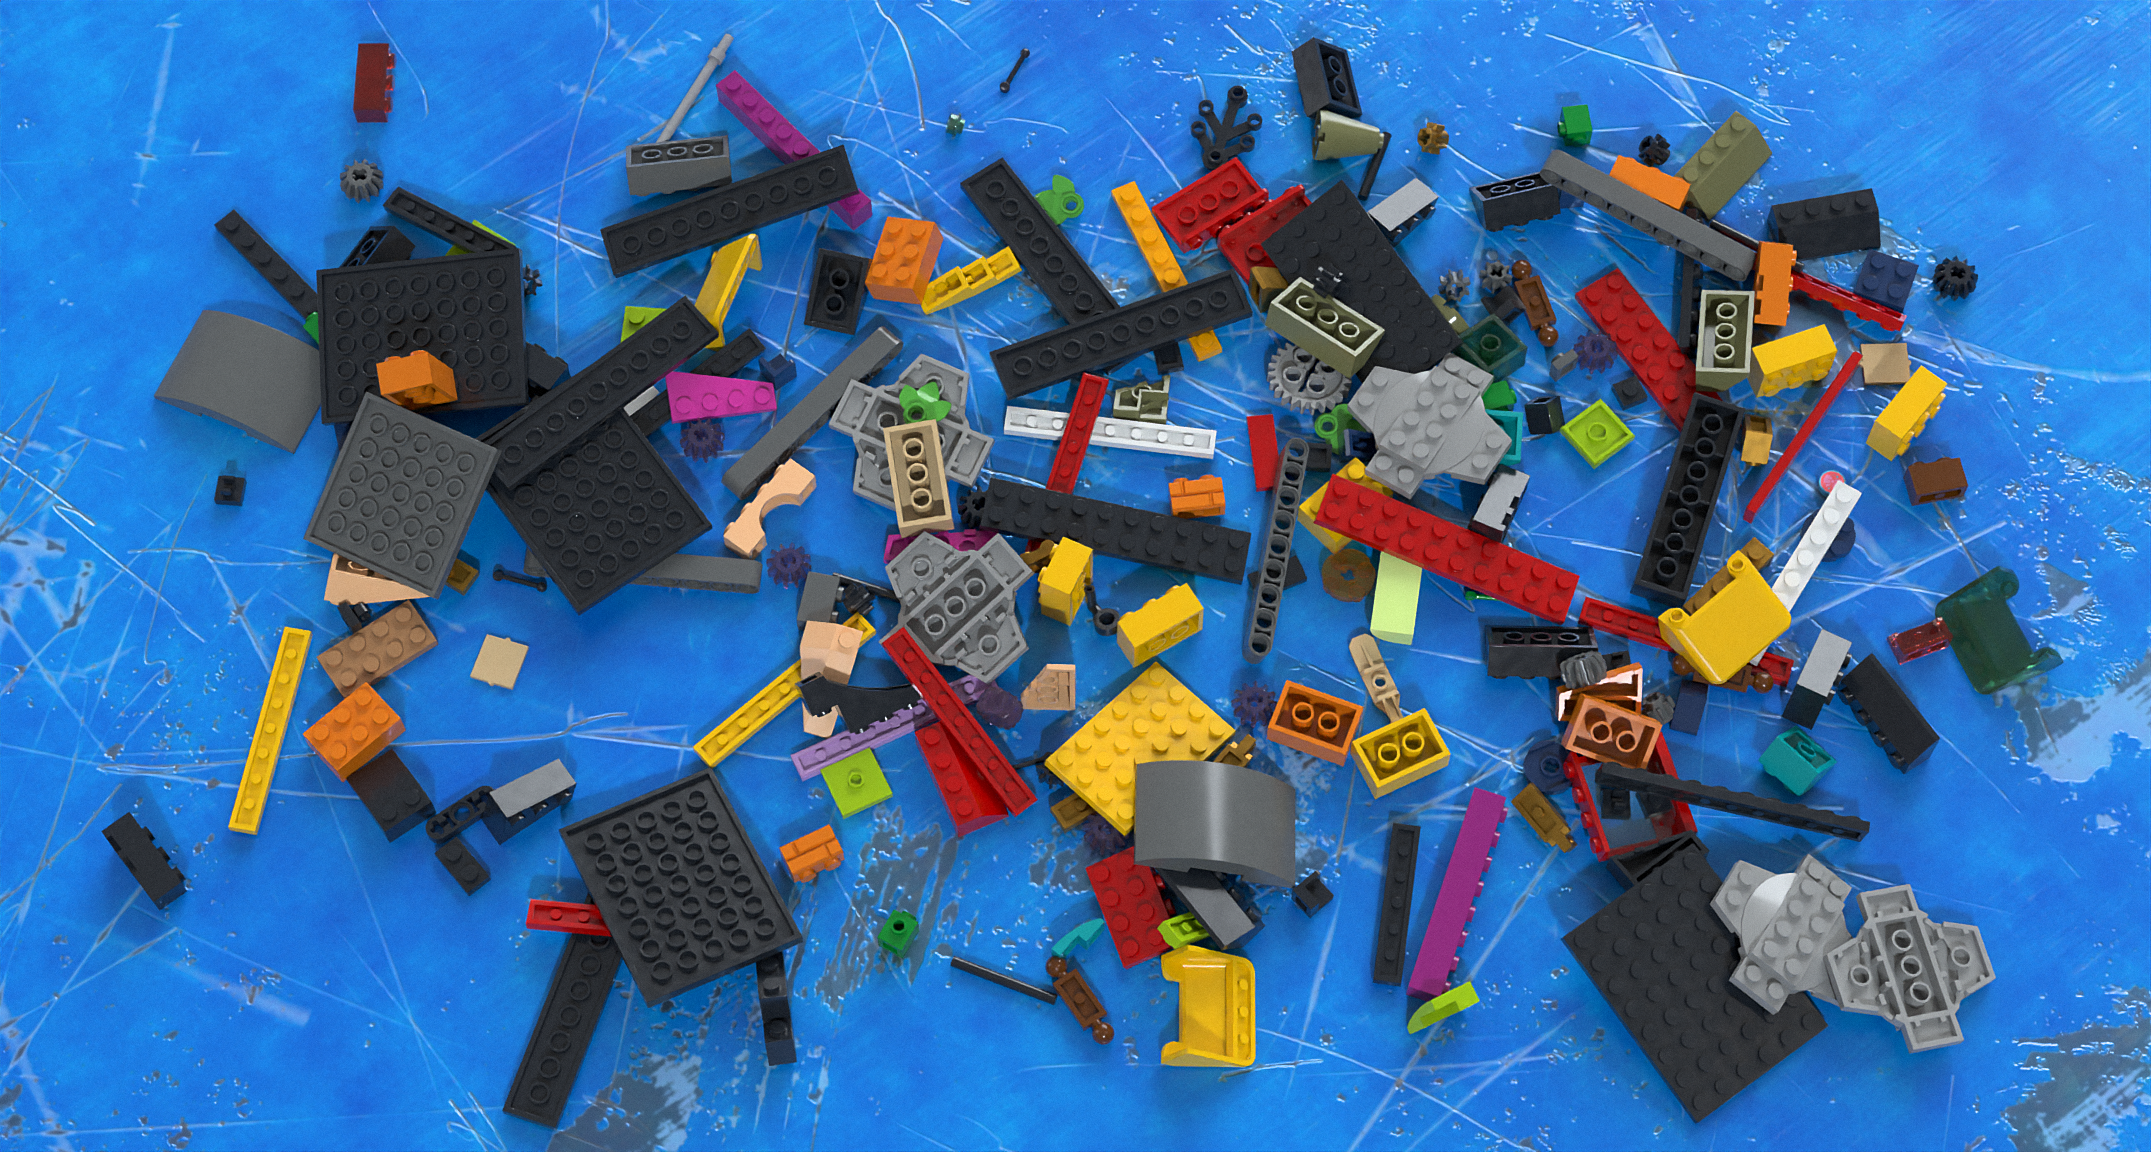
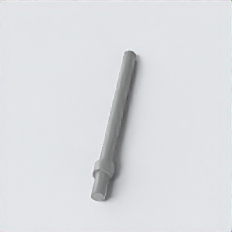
(715, 58)

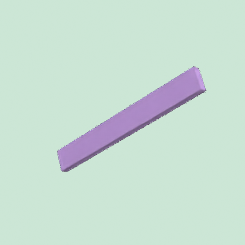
(842, 745)

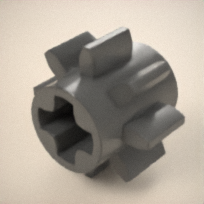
(1495, 276)
(1457, 292)
(1658, 707)

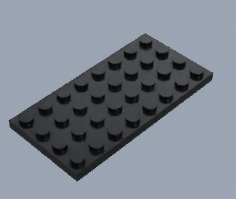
(1375, 280)

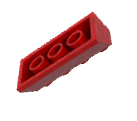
(960, 785)

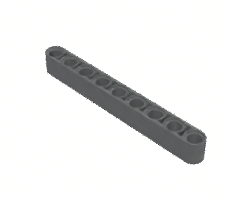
(1648, 215)
(810, 414)
(1268, 559)
(688, 573)

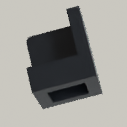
(1504, 305)
(1544, 415)
(1311, 894)

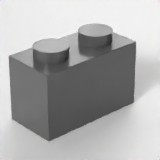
(820, 599)

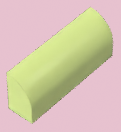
(1395, 600)

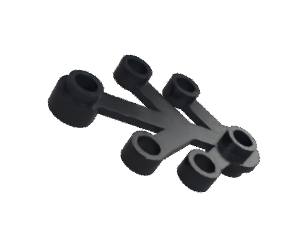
(1225, 131)

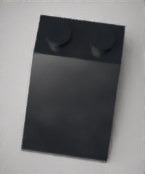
(838, 291)
(391, 795)

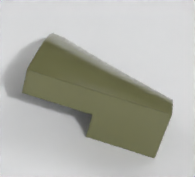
(1143, 402)

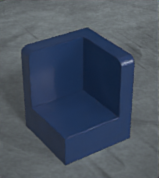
(778, 371)

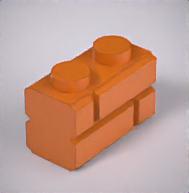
(1196, 497)
(812, 854)

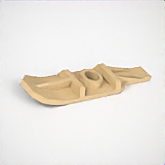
(1372, 667)

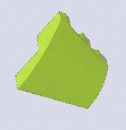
(1442, 1007)

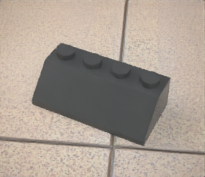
(678, 165)

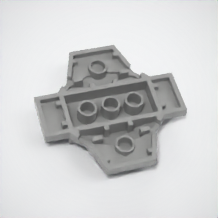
(868, 410)
(1429, 425)
(961, 603)
(1783, 929)
(1909, 968)

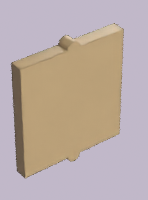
(1885, 364)
(499, 662)

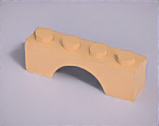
(789, 486)

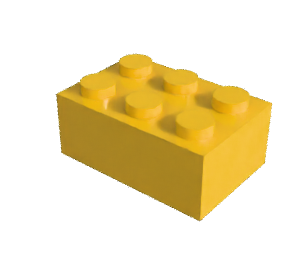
(1791, 361)
(1907, 414)
(1307, 511)
(1065, 580)
(1159, 624)
(1400, 753)

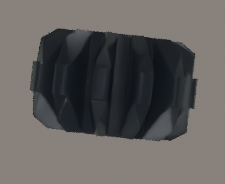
(1955, 278)
(970, 506)

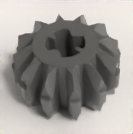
(361, 180)
(1583, 670)

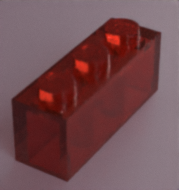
(374, 82)

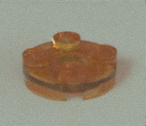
(1342, 589)

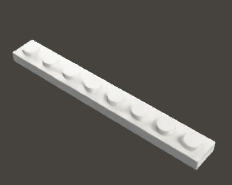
(1114, 432)
(1813, 547)

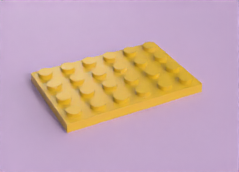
(1143, 724)

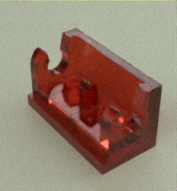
(1920, 640)

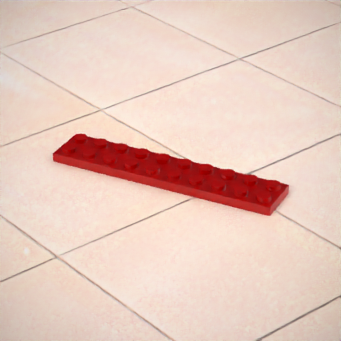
(1446, 549)

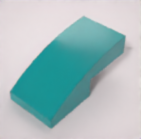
(1082, 935)

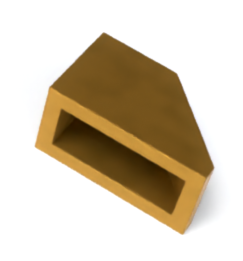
(1265, 286)
(1756, 439)

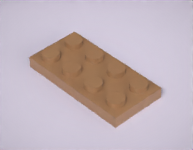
(377, 649)

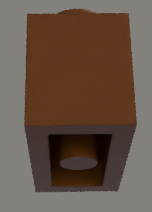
(1935, 481)

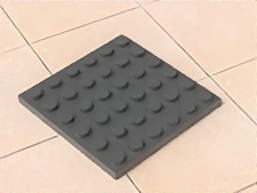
(402, 495)

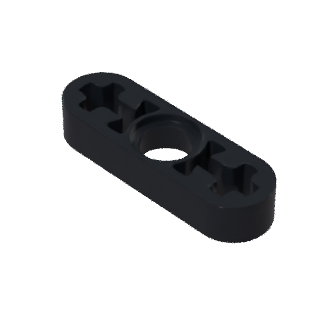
(459, 826)

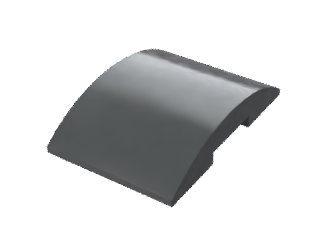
(246, 378)
(1215, 820)

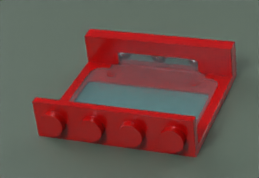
(1617, 836)

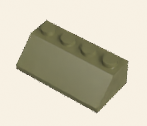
(1724, 165)
(1324, 327)
(1724, 339)

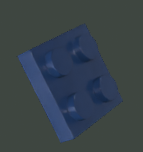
(1886, 280)

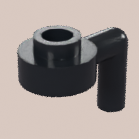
(1104, 619)

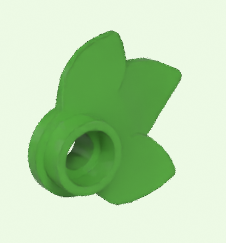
(1057, 200)
(924, 402)
(1341, 420)

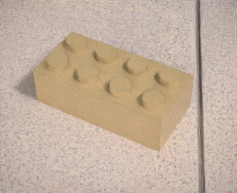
(918, 478)

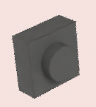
(1563, 364)

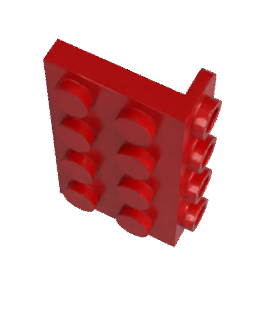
(1210, 205)
(1243, 240)
(1132, 906)

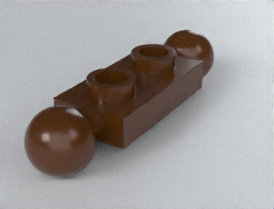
(1534, 297)
(1739, 682)
(1079, 1000)

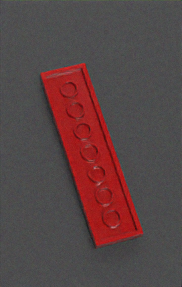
(1643, 343)

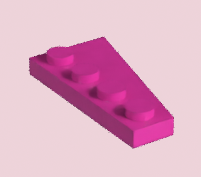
(716, 397)
(961, 541)

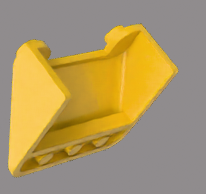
(724, 280)
(1729, 626)
(1213, 1008)

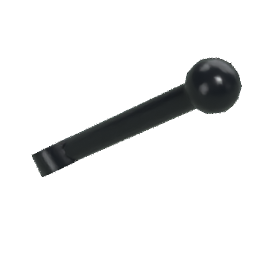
(1005, 86)
(498, 575)
(1031, 762)

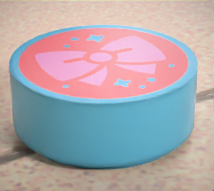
(1828, 481)

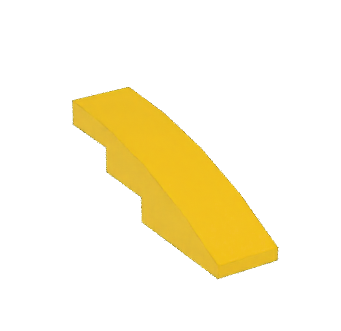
(969, 281)

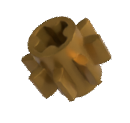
(1433, 138)

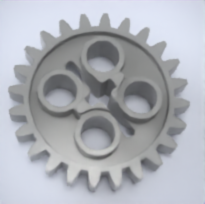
(1288, 366)

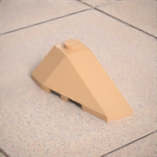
(358, 584)
(832, 652)
(1052, 689)

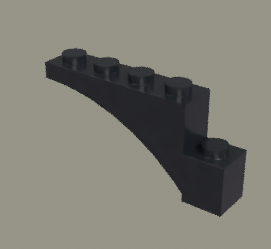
(855, 704)
(776, 1010)

